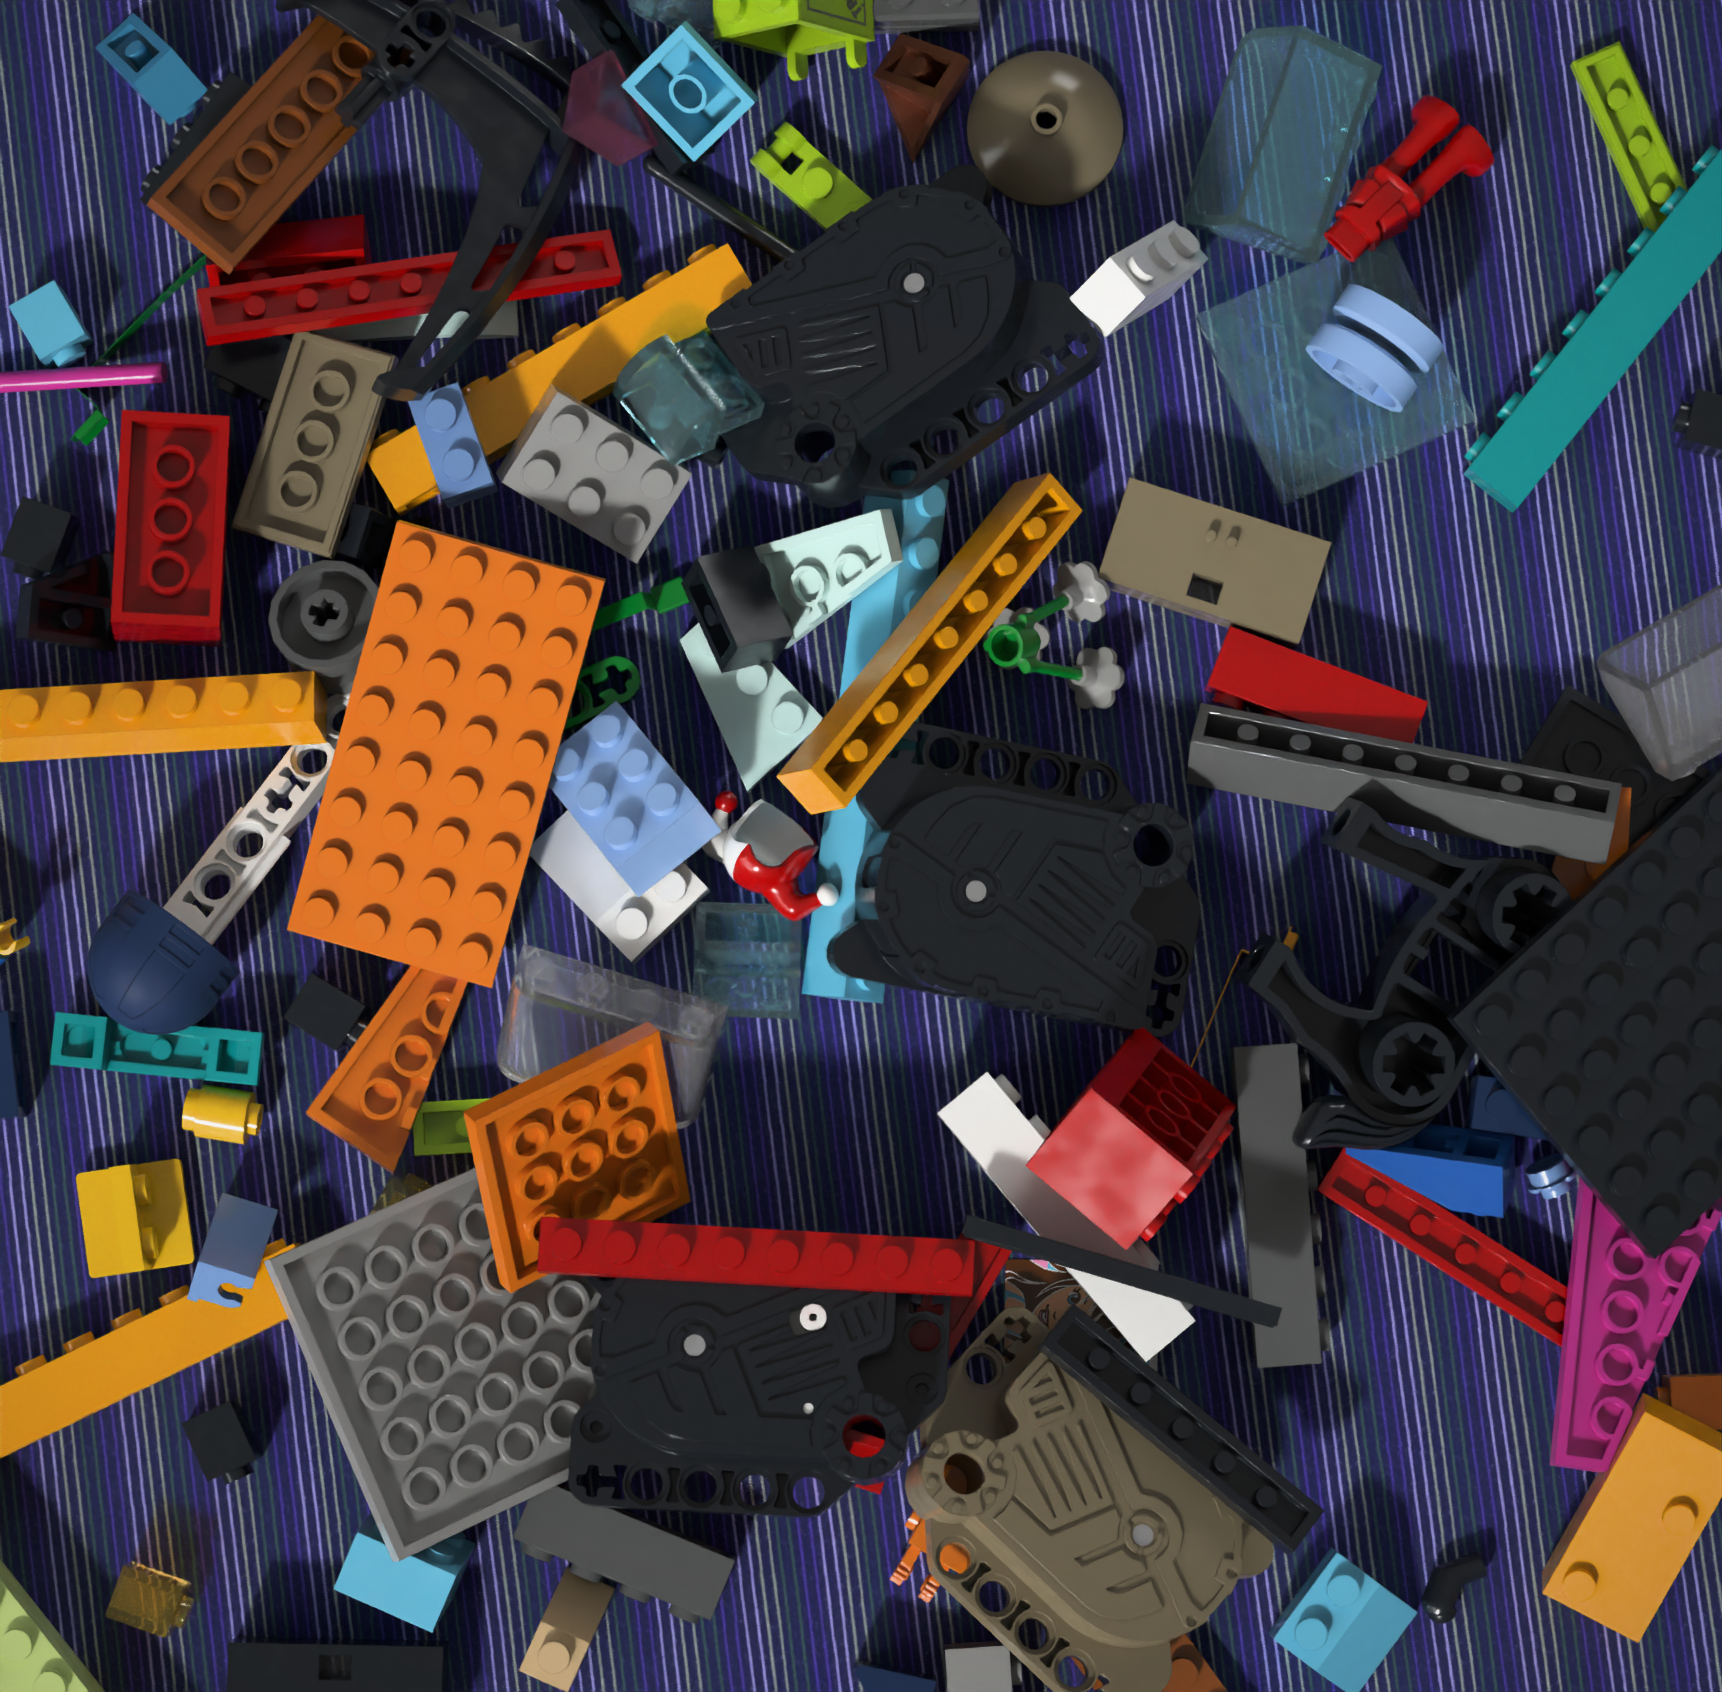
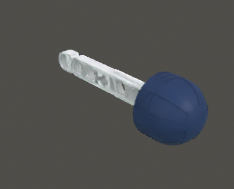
(158, 964)

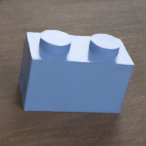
(453, 446)

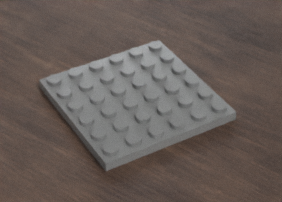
(434, 1369)

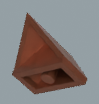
(920, 87)

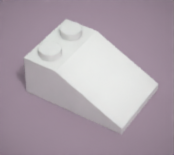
(603, 895)

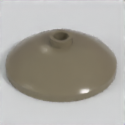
(1038, 163)

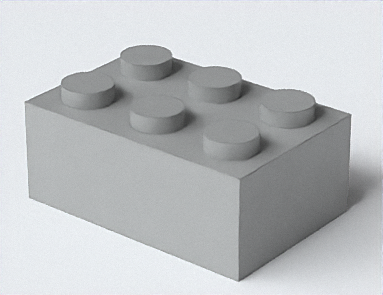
(593, 473)

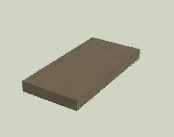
(314, 444)

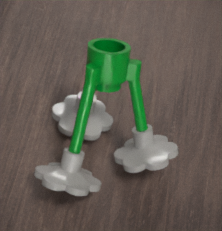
(1019, 637)

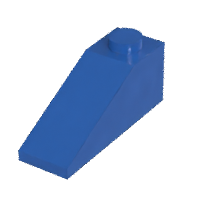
(1452, 1167)

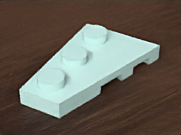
(829, 566)
(754, 709)

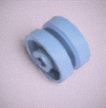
(1374, 347)

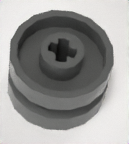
(323, 621)

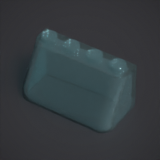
(1282, 141)

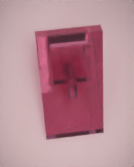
(605, 114)

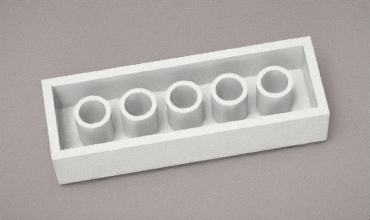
(1002, 1144)

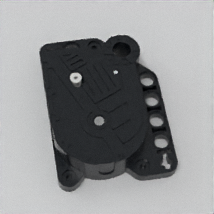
(723, 1389)

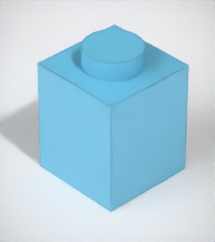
(52, 326)

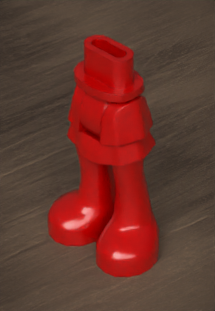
(1384, 202)

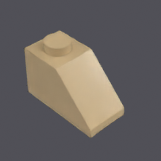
(566, 1630)

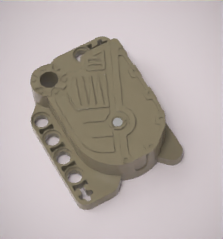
(1071, 1519)

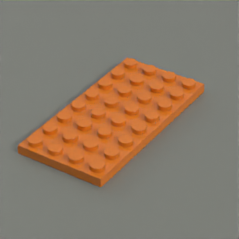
(445, 753)

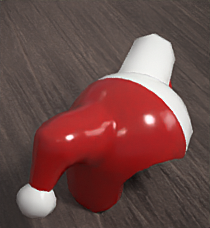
(767, 855)

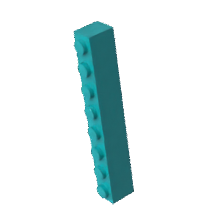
(1604, 342)

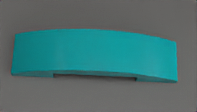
(186, 1054)

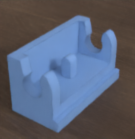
(232, 1250)

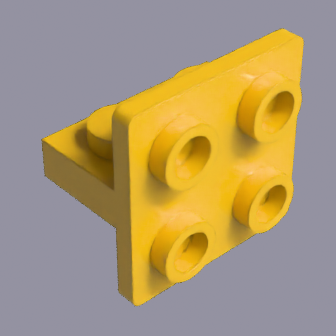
(135, 1218)

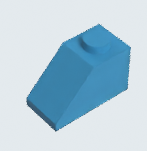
(152, 69)

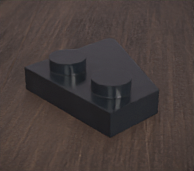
(70, 606)

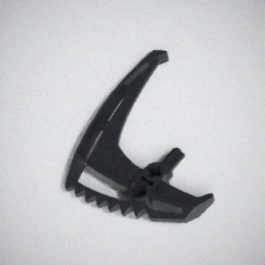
(500, 123)

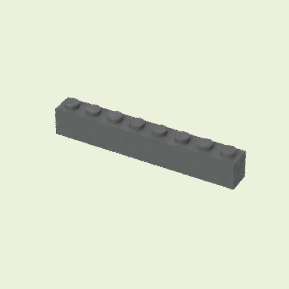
(1404, 783)

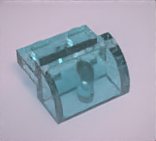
(685, 395)
(747, 959)

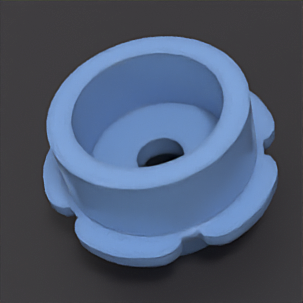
(1550, 1176)

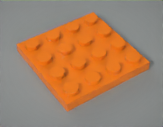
(579, 1145)

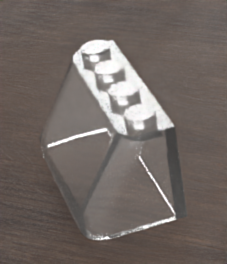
(1671, 685)
(571, 1006)

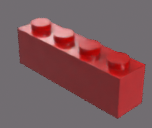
(1308, 690)

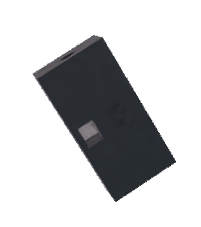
(336, 1665)

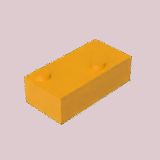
(1638, 1520)

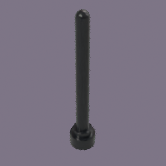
(719, 209)

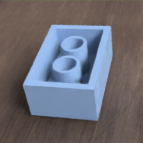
(629, 799)

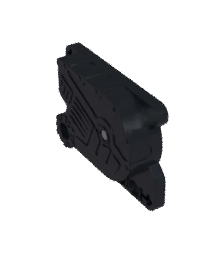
(899, 334)
(1008, 891)

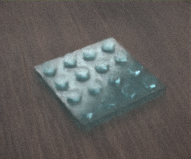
(1297, 414)

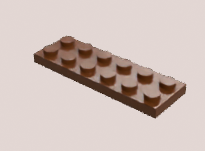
(265, 147)

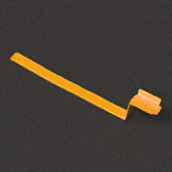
(1290, 941)

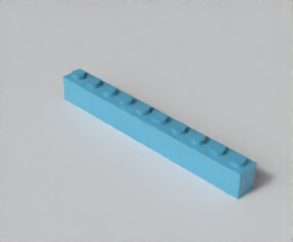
(871, 622)

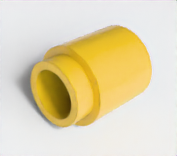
(222, 1114)

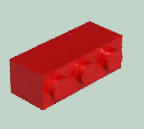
(300, 249)

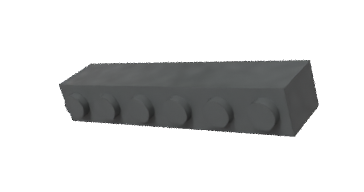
(1277, 1205)

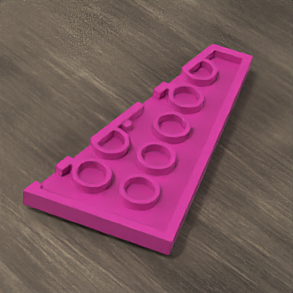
(1614, 1327)

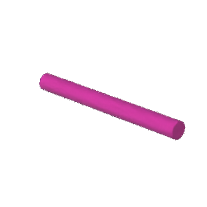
(83, 377)

